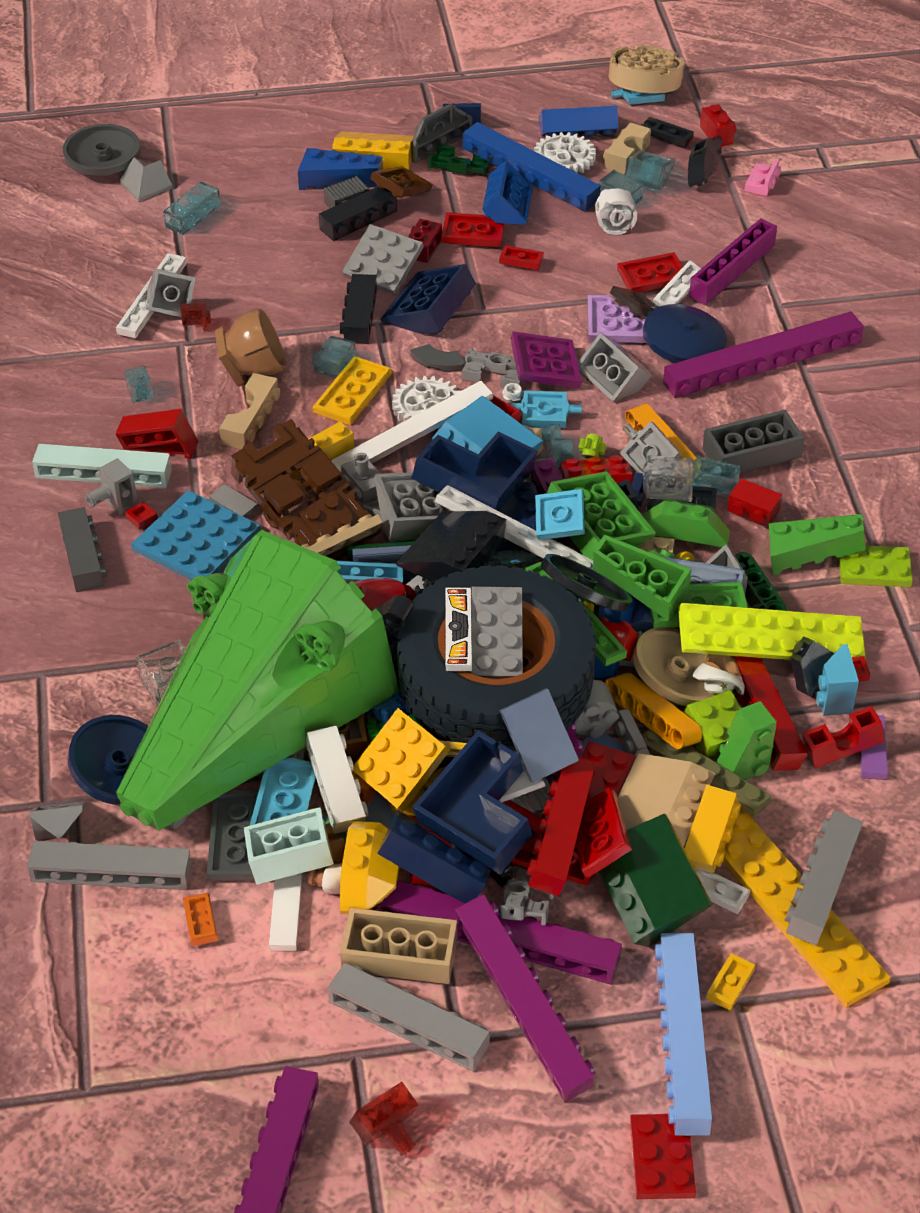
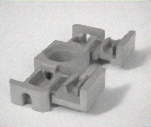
(490, 362)
(517, 897)

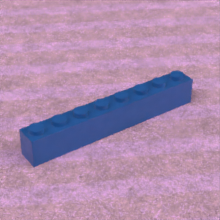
(532, 166)

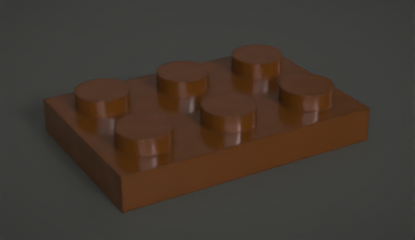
(401, 182)

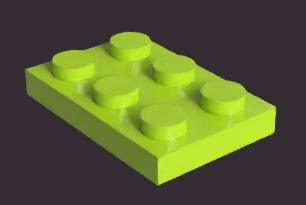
(877, 567)

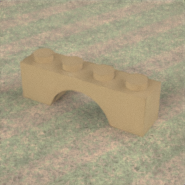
(241, 427)

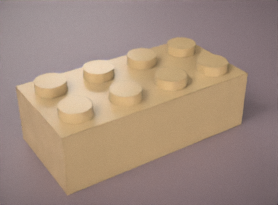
(400, 945)

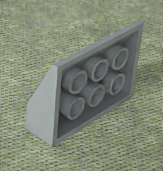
(405, 506)

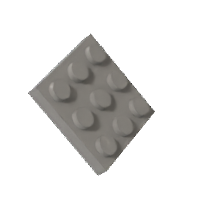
(384, 255)

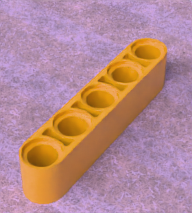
(643, 414)
(654, 711)

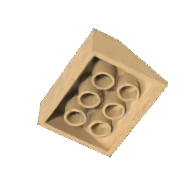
(663, 787)

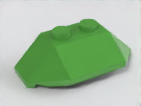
(688, 523)

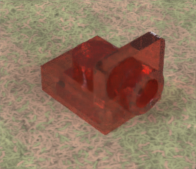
(195, 314)

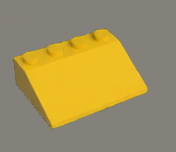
(394, 149)

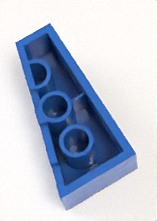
(327, 167)

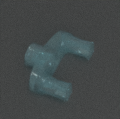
(559, 447)

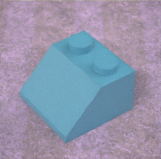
(838, 684)

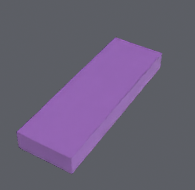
(874, 759)

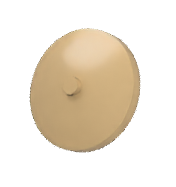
(668, 669)

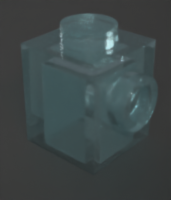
(138, 384)

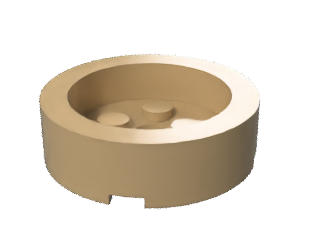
(646, 69)

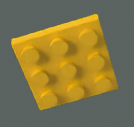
(400, 759)

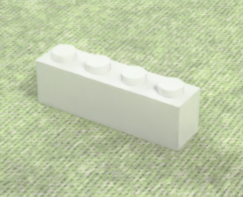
(335, 778)

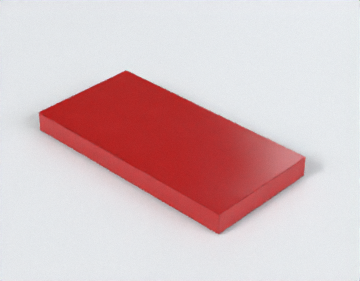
(601, 833)

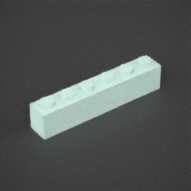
(83, 464)

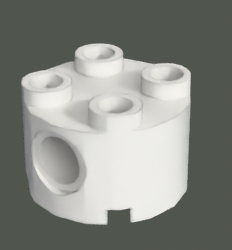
(615, 211)

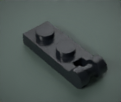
(669, 132)

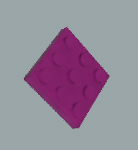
(545, 360)

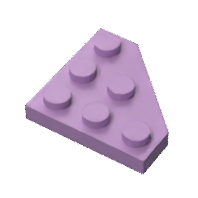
(613, 320)

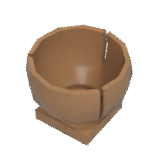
(250, 347)

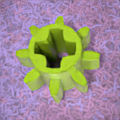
(592, 446)

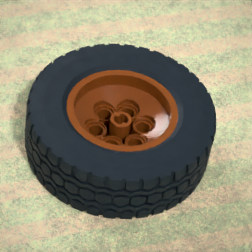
(555, 657)

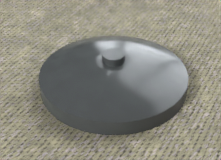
(101, 149)

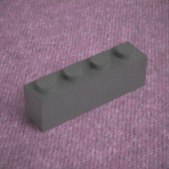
(81, 549)

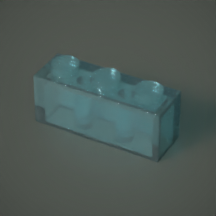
(192, 208)

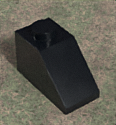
(808, 664)

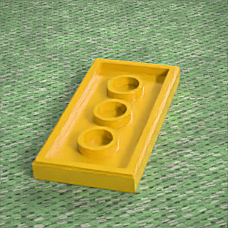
(352, 390)

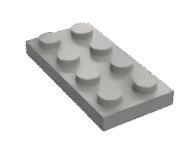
(496, 632)

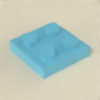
(560, 514)

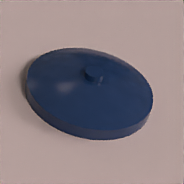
(682, 332)
(103, 753)

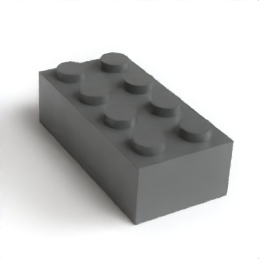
(755, 441)

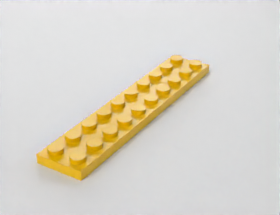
(773, 882)

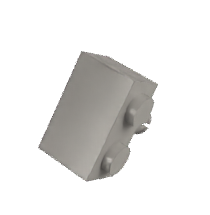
(361, 475)
(116, 487)

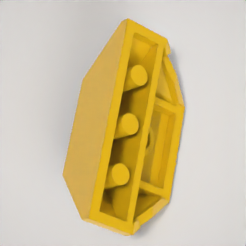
(364, 873)

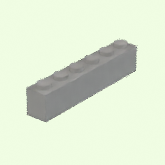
(110, 865)
(824, 877)
(409, 1016)

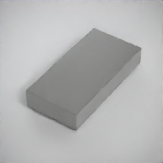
(234, 501)

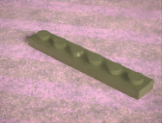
(751, 798)

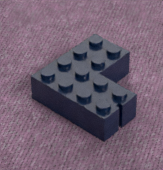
(484, 476)
(466, 803)

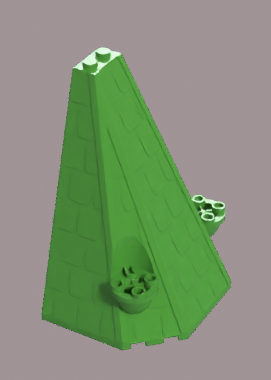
(273, 659)

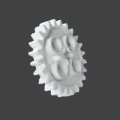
(568, 151)
(420, 395)

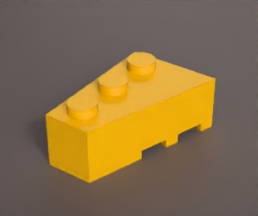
(712, 828)

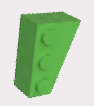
(749, 742)

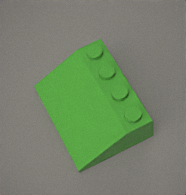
(605, 512)

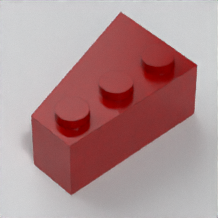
(159, 432)

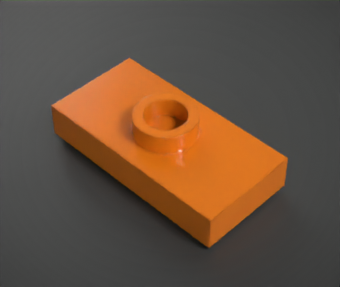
(200, 919)

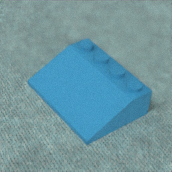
(480, 422)

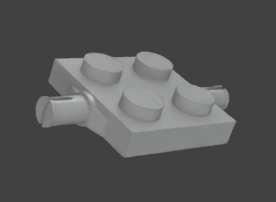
(647, 442)

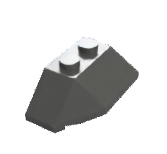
(439, 128)

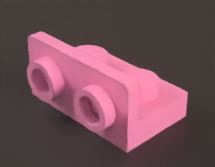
(763, 178)

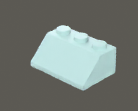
(288, 846)

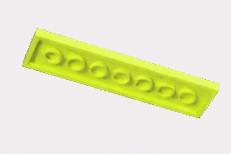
(763, 631)

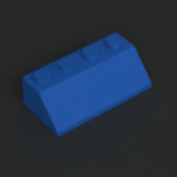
(579, 121)
(507, 196)

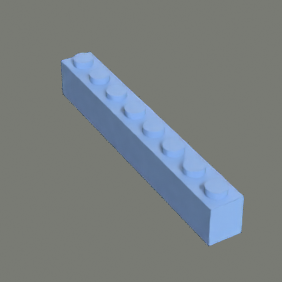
(683, 1035)

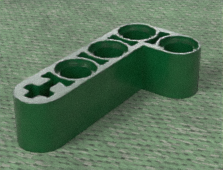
(759, 590)

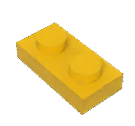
(730, 981)

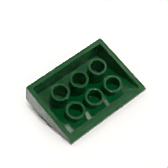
(654, 883)

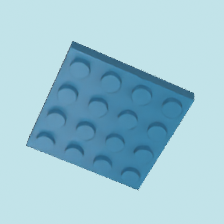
(195, 536)

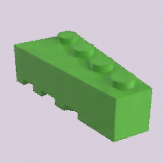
(814, 540)
(643, 575)

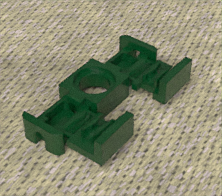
(446, 160)

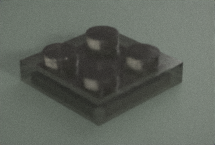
(634, 300)

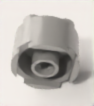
(599, 712)

